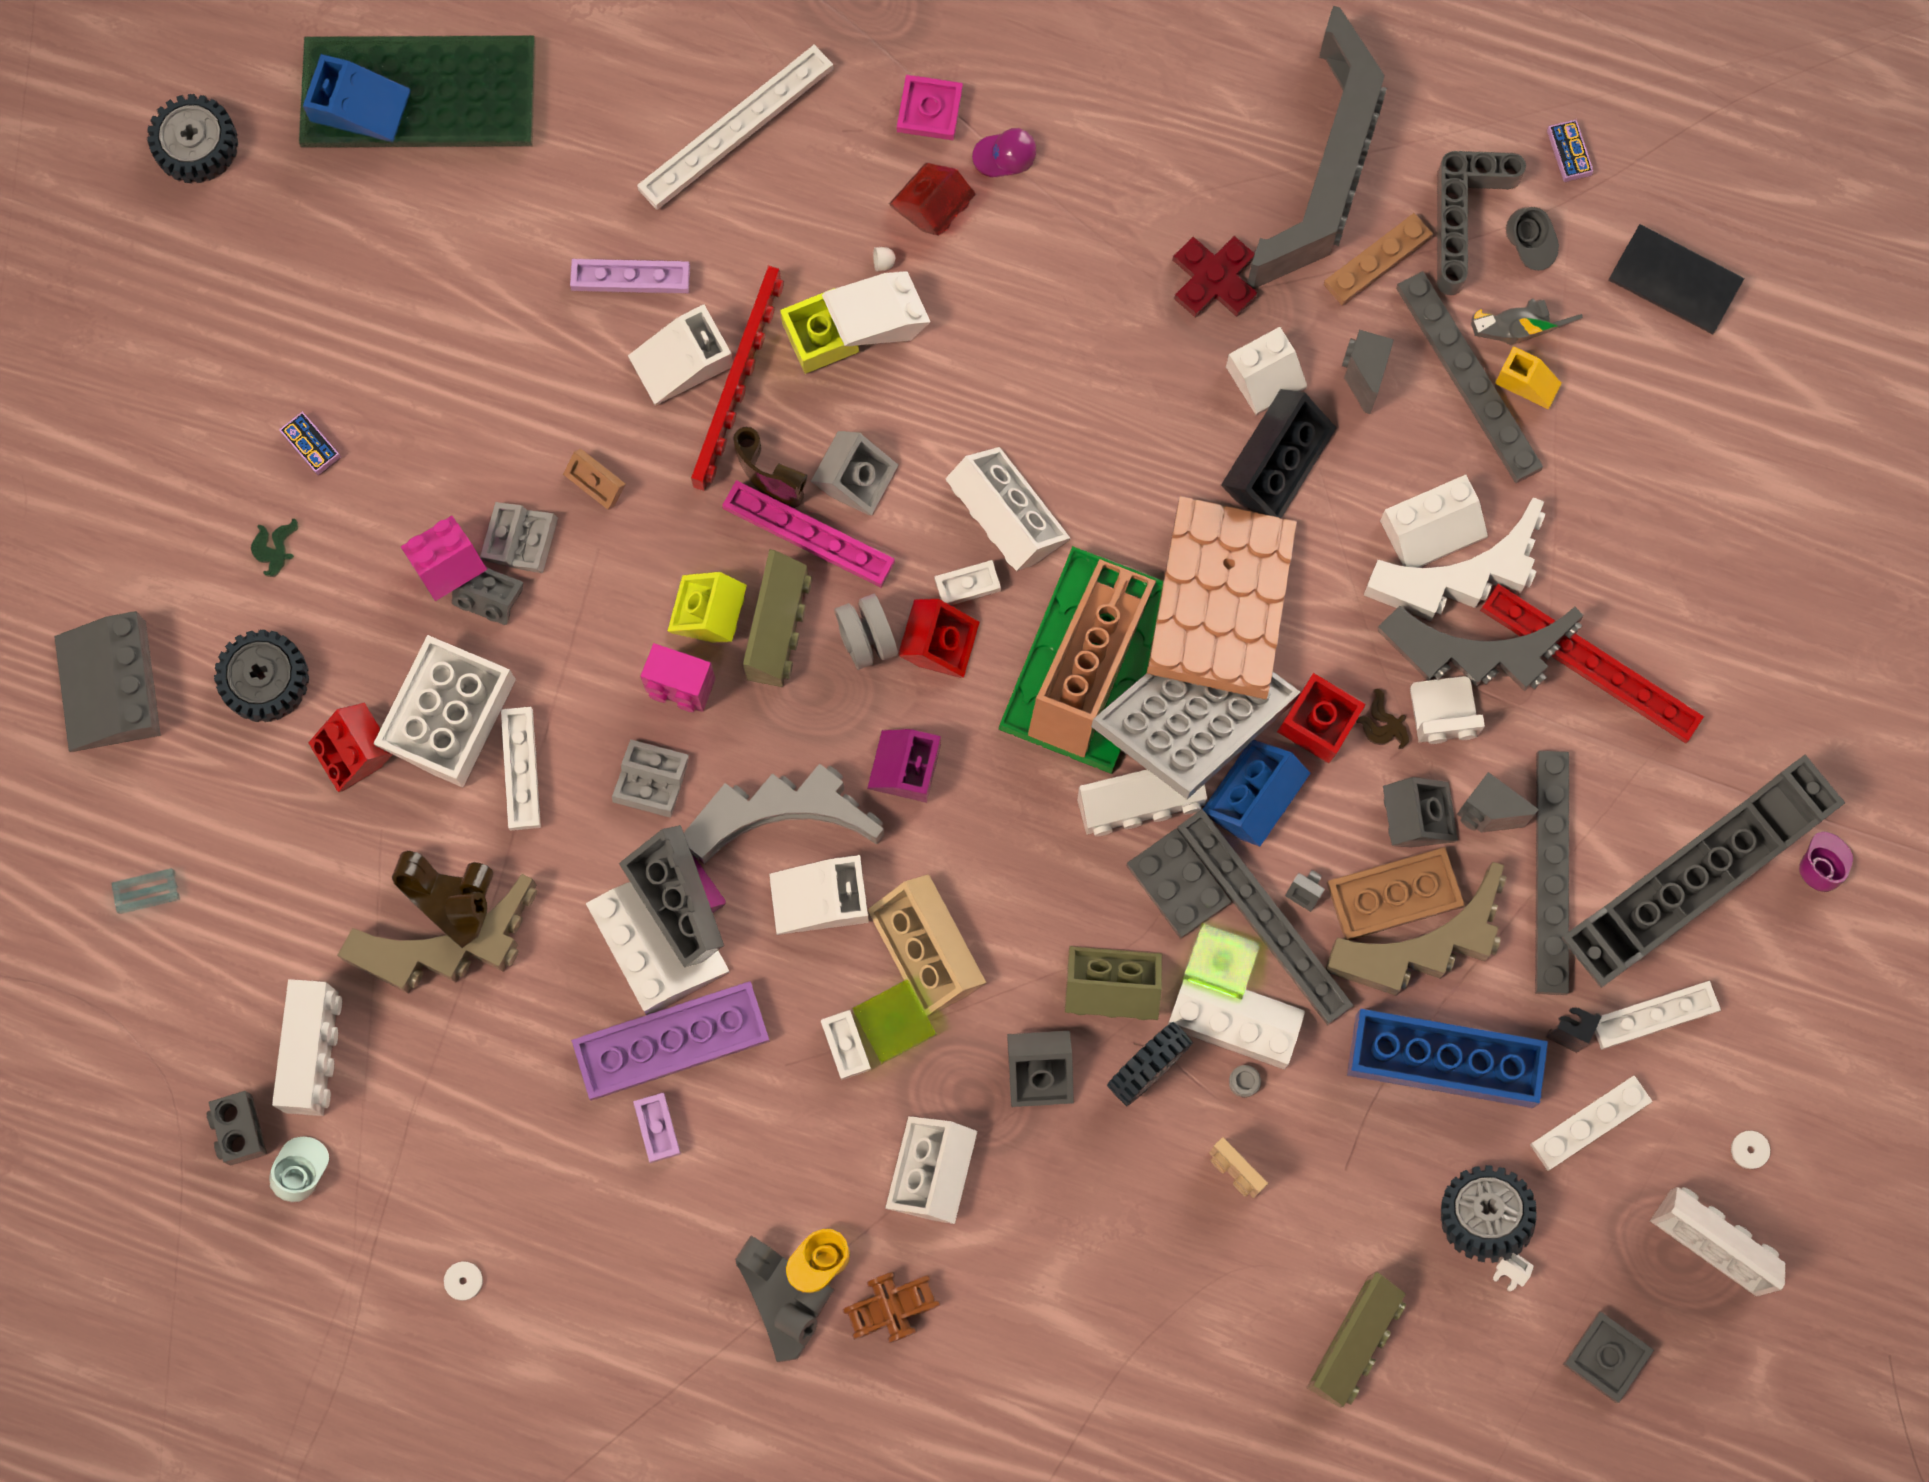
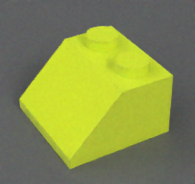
(707, 607)

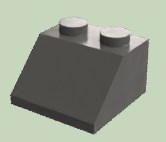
(1366, 365)
(1495, 807)
(1419, 812)
(1040, 1068)

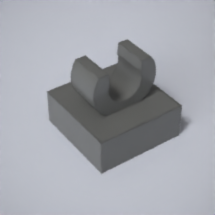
(1306, 890)

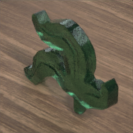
(266, 554)

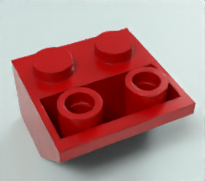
(347, 746)

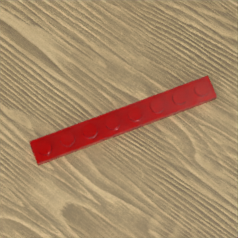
(734, 389)
(1597, 666)

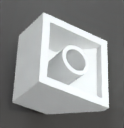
(1265, 368)

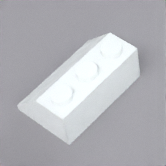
(1435, 523)
(931, 1169)

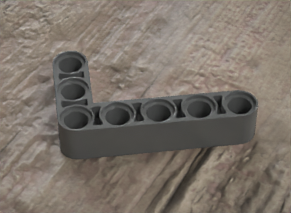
(1457, 209)

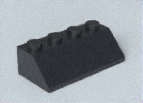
(1279, 454)

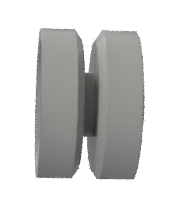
(869, 630)

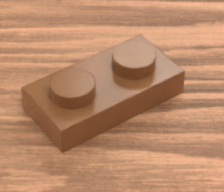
(594, 479)

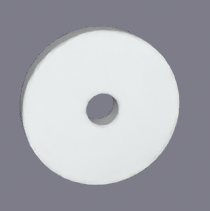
(1757, 1142)
(473, 1283)

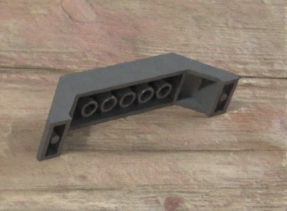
(1341, 162)
(1703, 871)

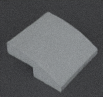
(519, 537)
(650, 778)

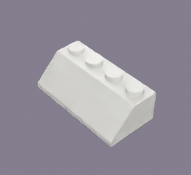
(1006, 508)
(1131, 800)
(1248, 1026)

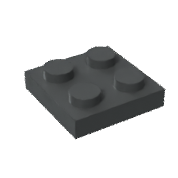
(1608, 1357)

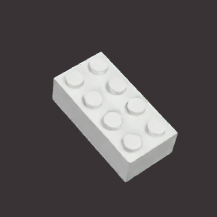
(306, 1048)

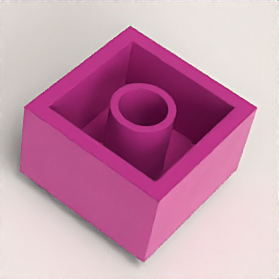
(443, 557)
(677, 678)

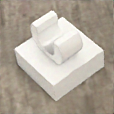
(1515, 1268)

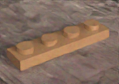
(1378, 259)

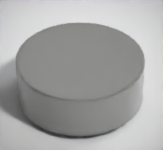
(1244, 1081)

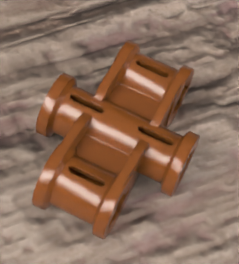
(880, 1312)

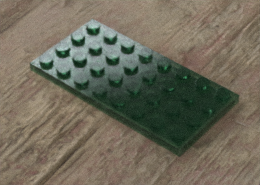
(460, 87)

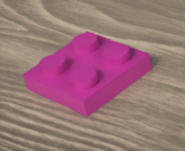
(929, 107)

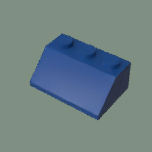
(1256, 791)

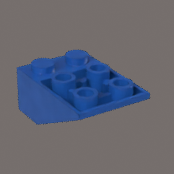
(355, 99)

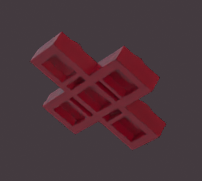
(1214, 276)

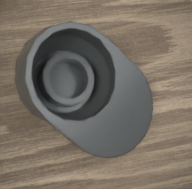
(1533, 237)

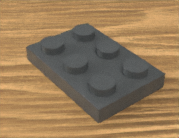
(1178, 883)

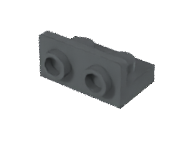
(488, 595)

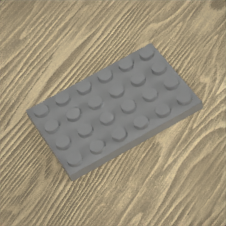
(1187, 728)

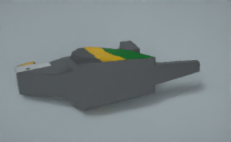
(1517, 323)

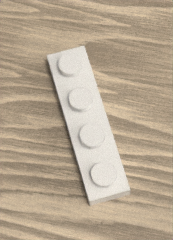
(520, 768)
(1656, 1015)
(1591, 1123)

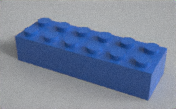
(1447, 1058)

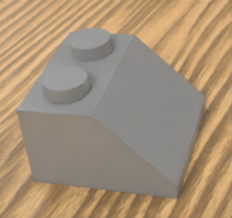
(854, 471)

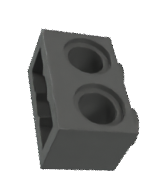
(245, 1125)

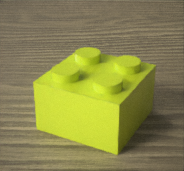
(814, 334)

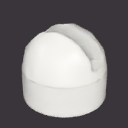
(883, 258)

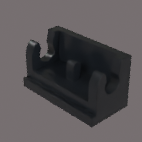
(1575, 1034)

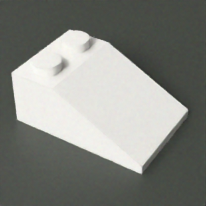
(877, 310)

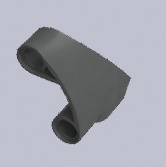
(784, 1310)

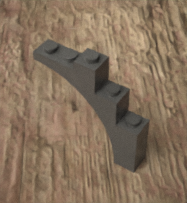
(1518, 657)

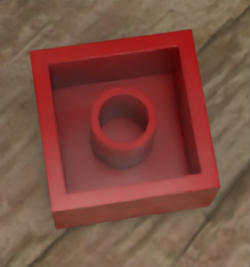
(1321, 718)

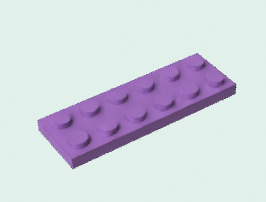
(670, 1040)

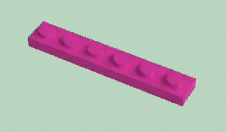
(808, 534)

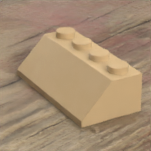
(926, 944)

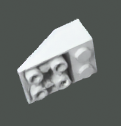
(681, 356)
(819, 895)

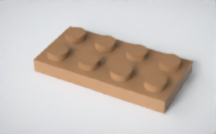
(1395, 894)

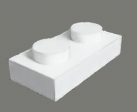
(968, 583)
(845, 1045)

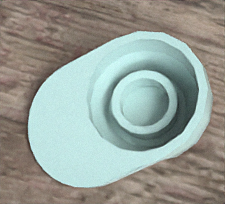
(298, 1169)

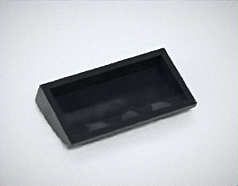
(1676, 279)

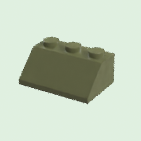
(1113, 983)

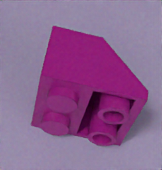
(905, 763)

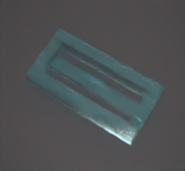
(148, 902)

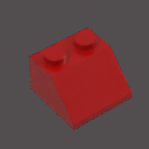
(938, 637)

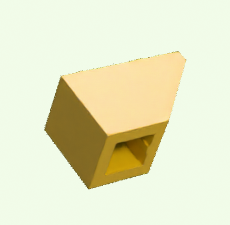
(1529, 378)

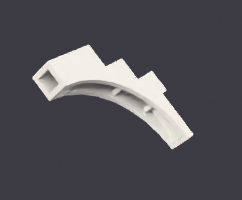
(1422, 588)

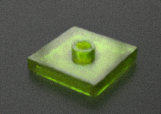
(1221, 961)
(894, 1021)

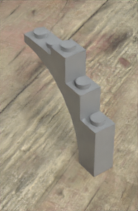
(817, 799)

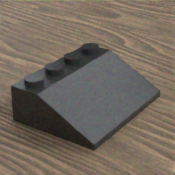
(107, 682)

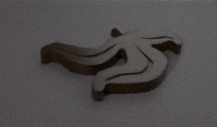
(1383, 734)

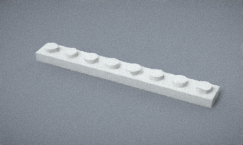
(735, 127)

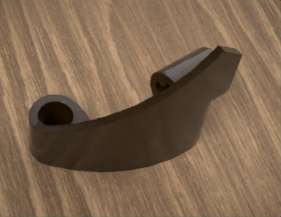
(783, 485)
(448, 901)

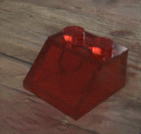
(933, 198)

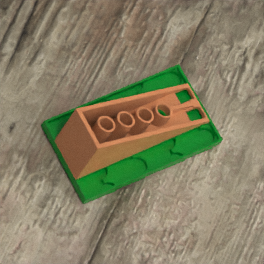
(1084, 657)

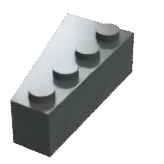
(674, 895)

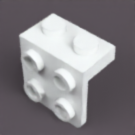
(1445, 710)

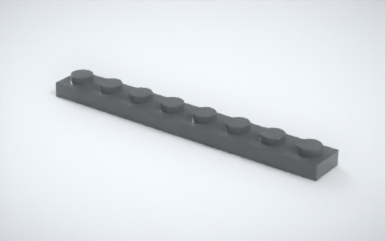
(1469, 377)
(1552, 873)
(1265, 917)

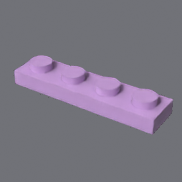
(630, 276)

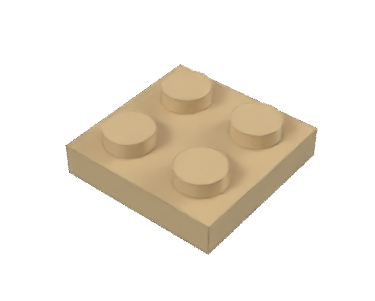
(1246, 1177)

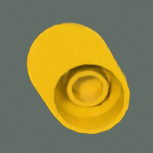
(818, 1260)

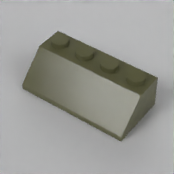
(776, 620)
(1357, 1339)

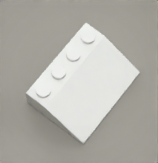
(445, 710)
(645, 953)
(1720, 1243)

